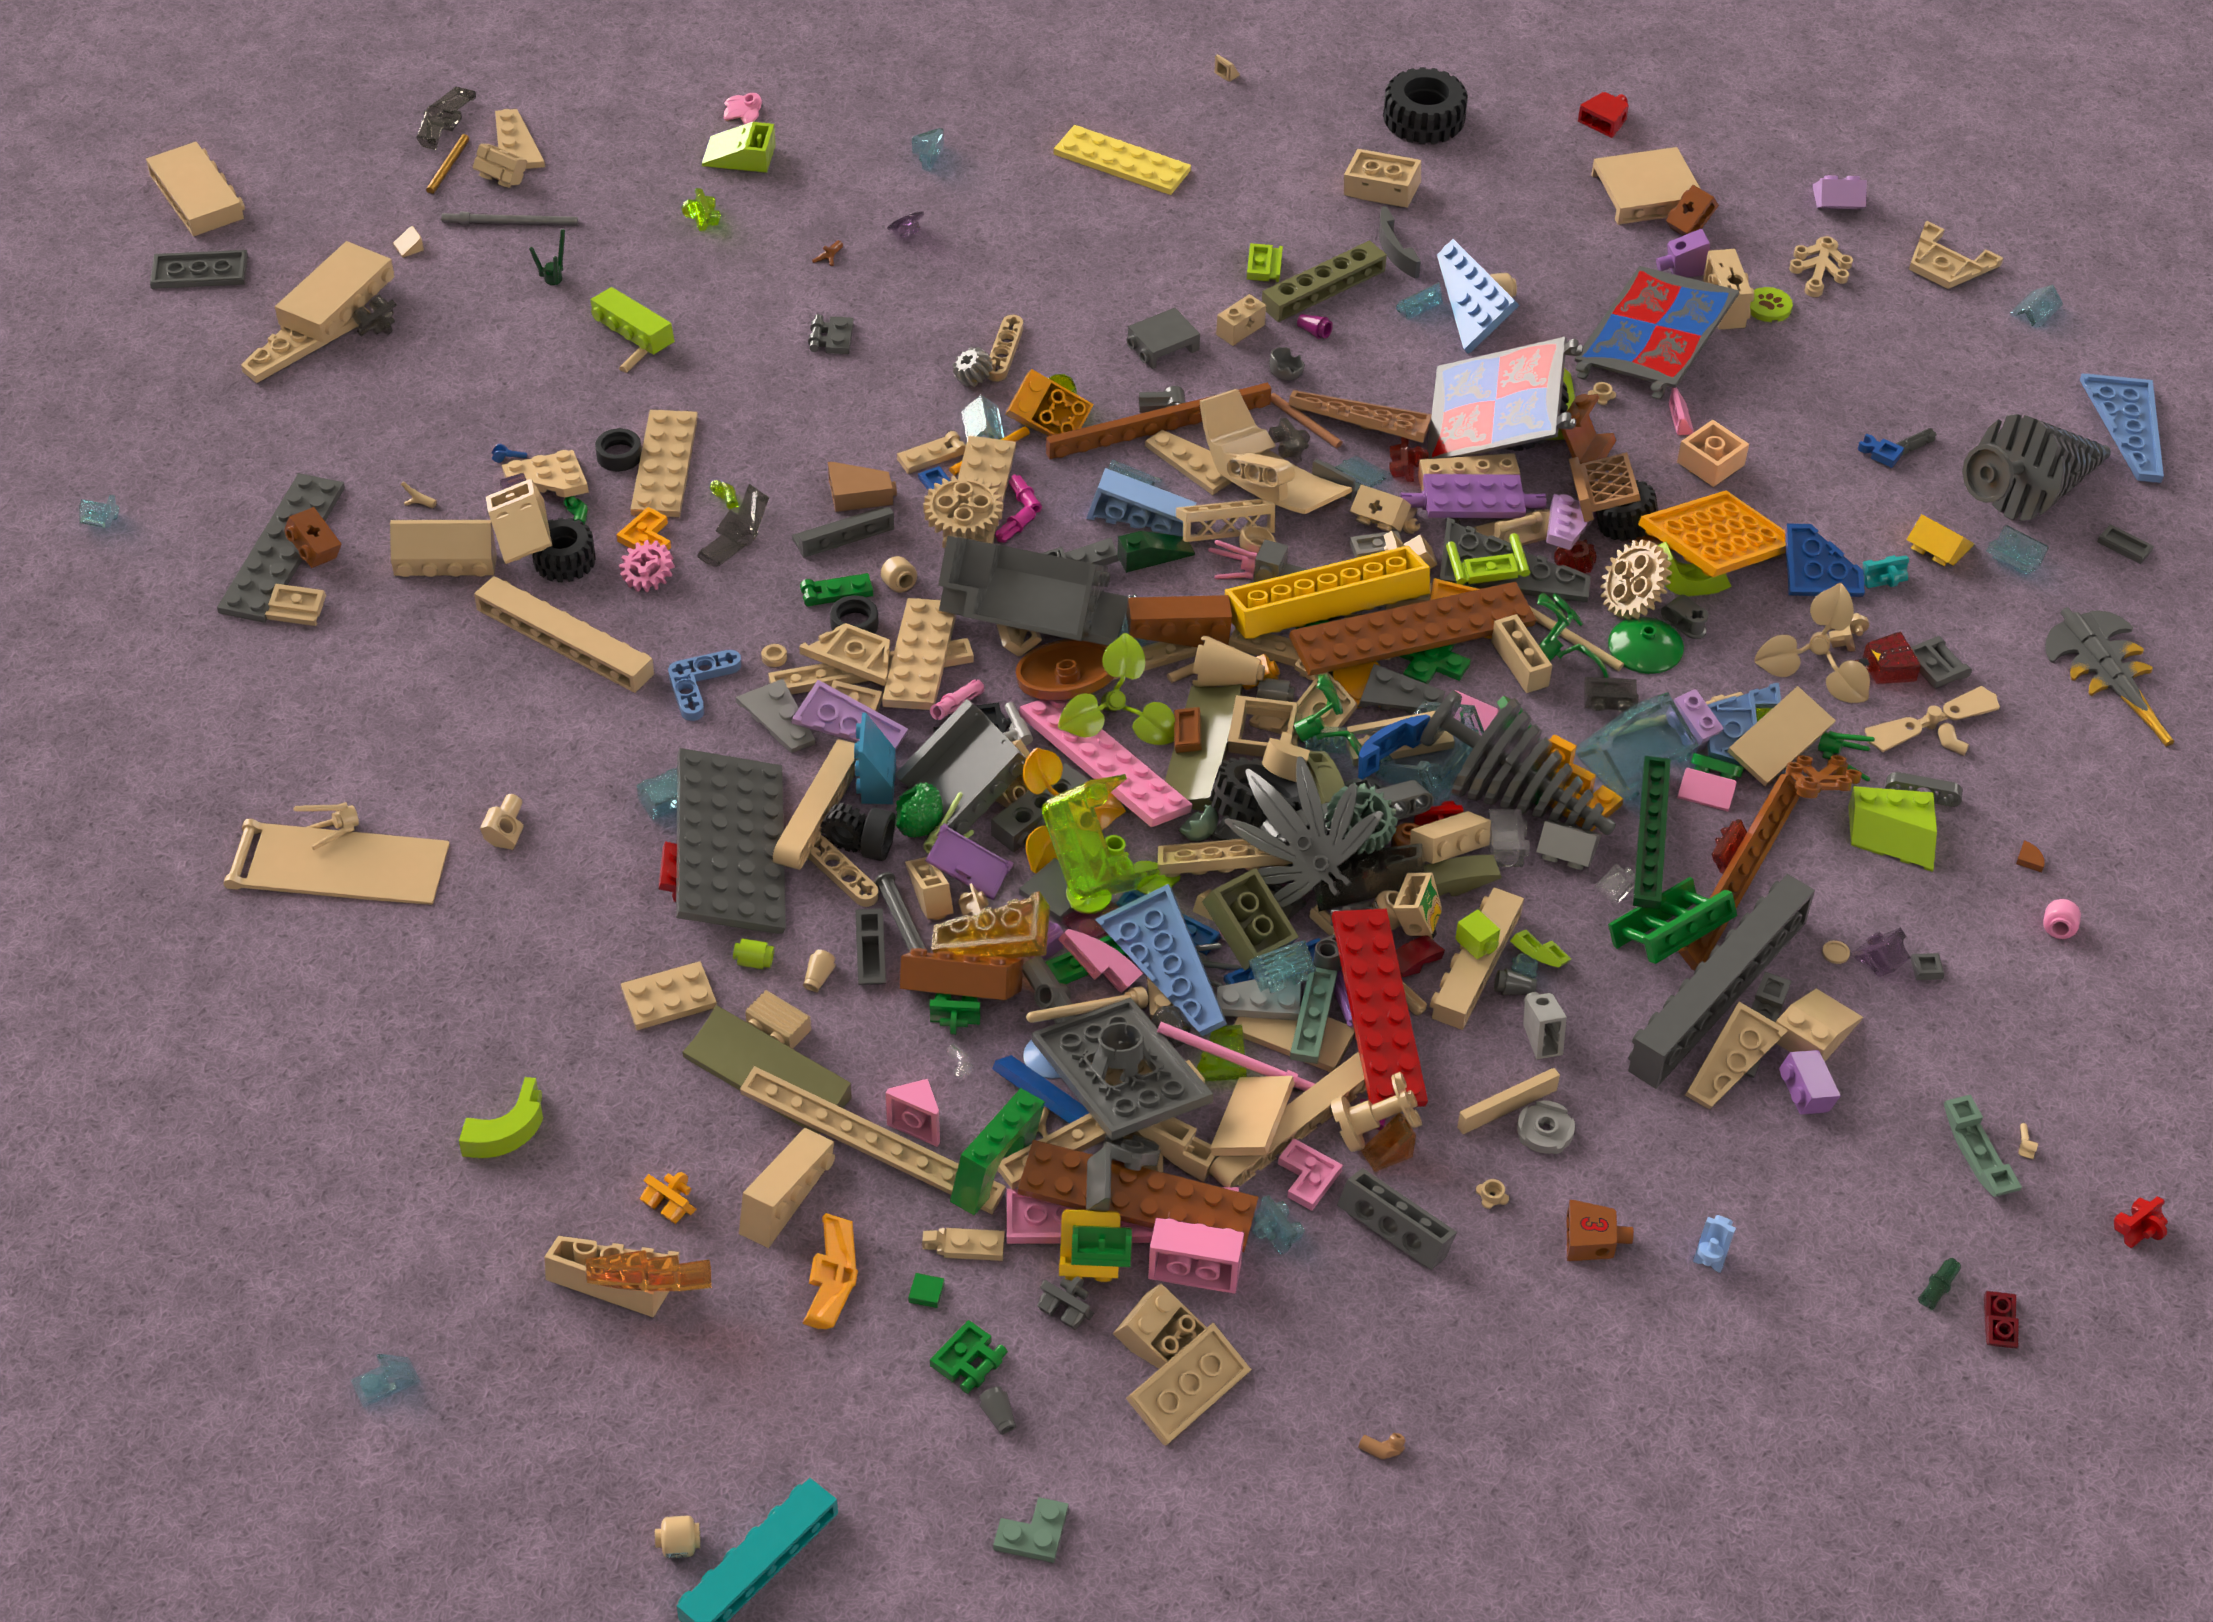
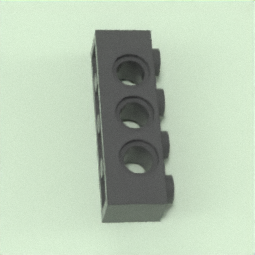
(1025, 814)
(1396, 1218)

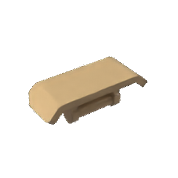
(1529, 528)

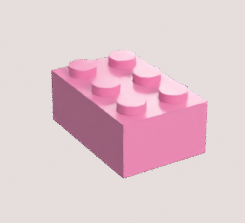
(1195, 1255)

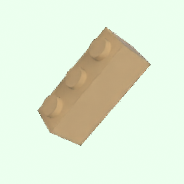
(1521, 653)
(1452, 836)

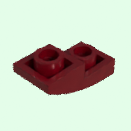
(1416, 953)
(2001, 1319)

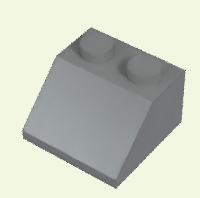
(1568, 844)

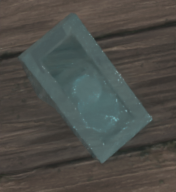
(928, 147)
(391, 1377)

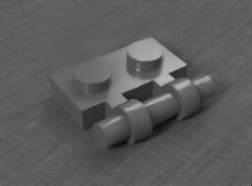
(838, 337)

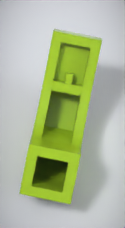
(1690, 580)
(507, 1133)

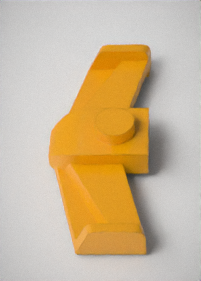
(833, 1273)

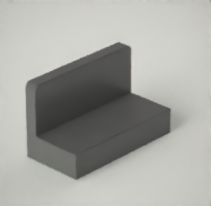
(1330, 473)

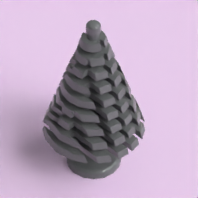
(2028, 465)
(1512, 764)

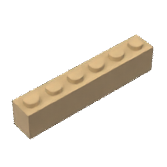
(1468, 975)

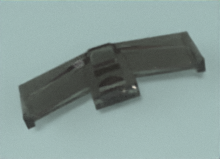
(443, 115)
(736, 529)

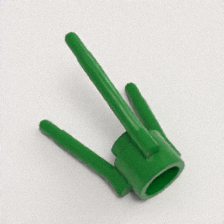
(1832, 743)

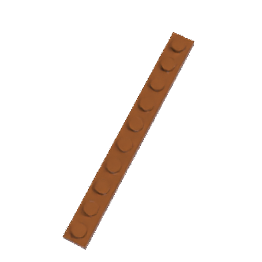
(1143, 424)
(1747, 860)

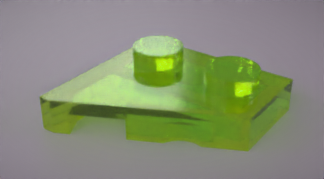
(1216, 1068)

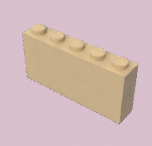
(195, 188)
(334, 291)

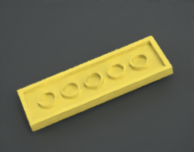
(1122, 159)

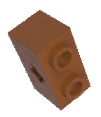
(1692, 211)
(312, 537)

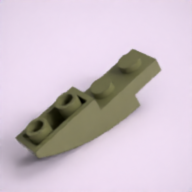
(1325, 775)

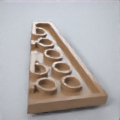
(1370, 416)

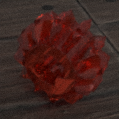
(1579, 557)

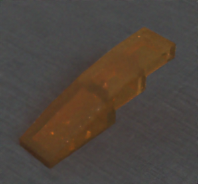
(637, 1272)

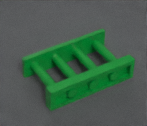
(1681, 931)

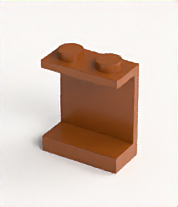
(1582, 439)

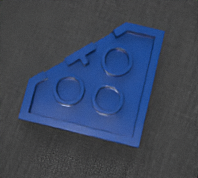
(1818, 564)

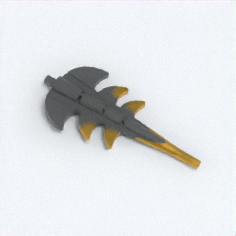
(2089, 638)

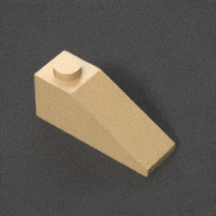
(930, 888)

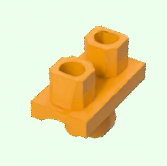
(677, 1204)

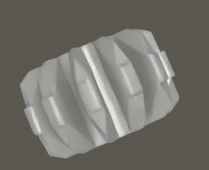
(972, 366)

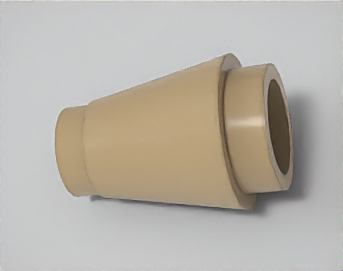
(818, 969)

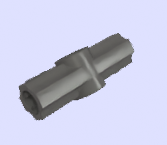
(1047, 989)

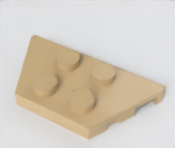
(853, 652)

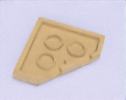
(551, 472)

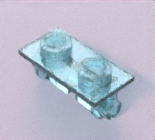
(1421, 302)

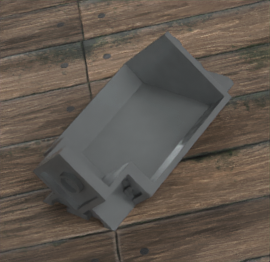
(1030, 591)

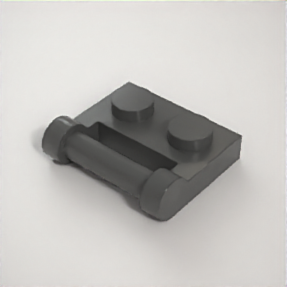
(1934, 667)

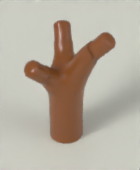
(829, 253)

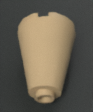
(1225, 666)

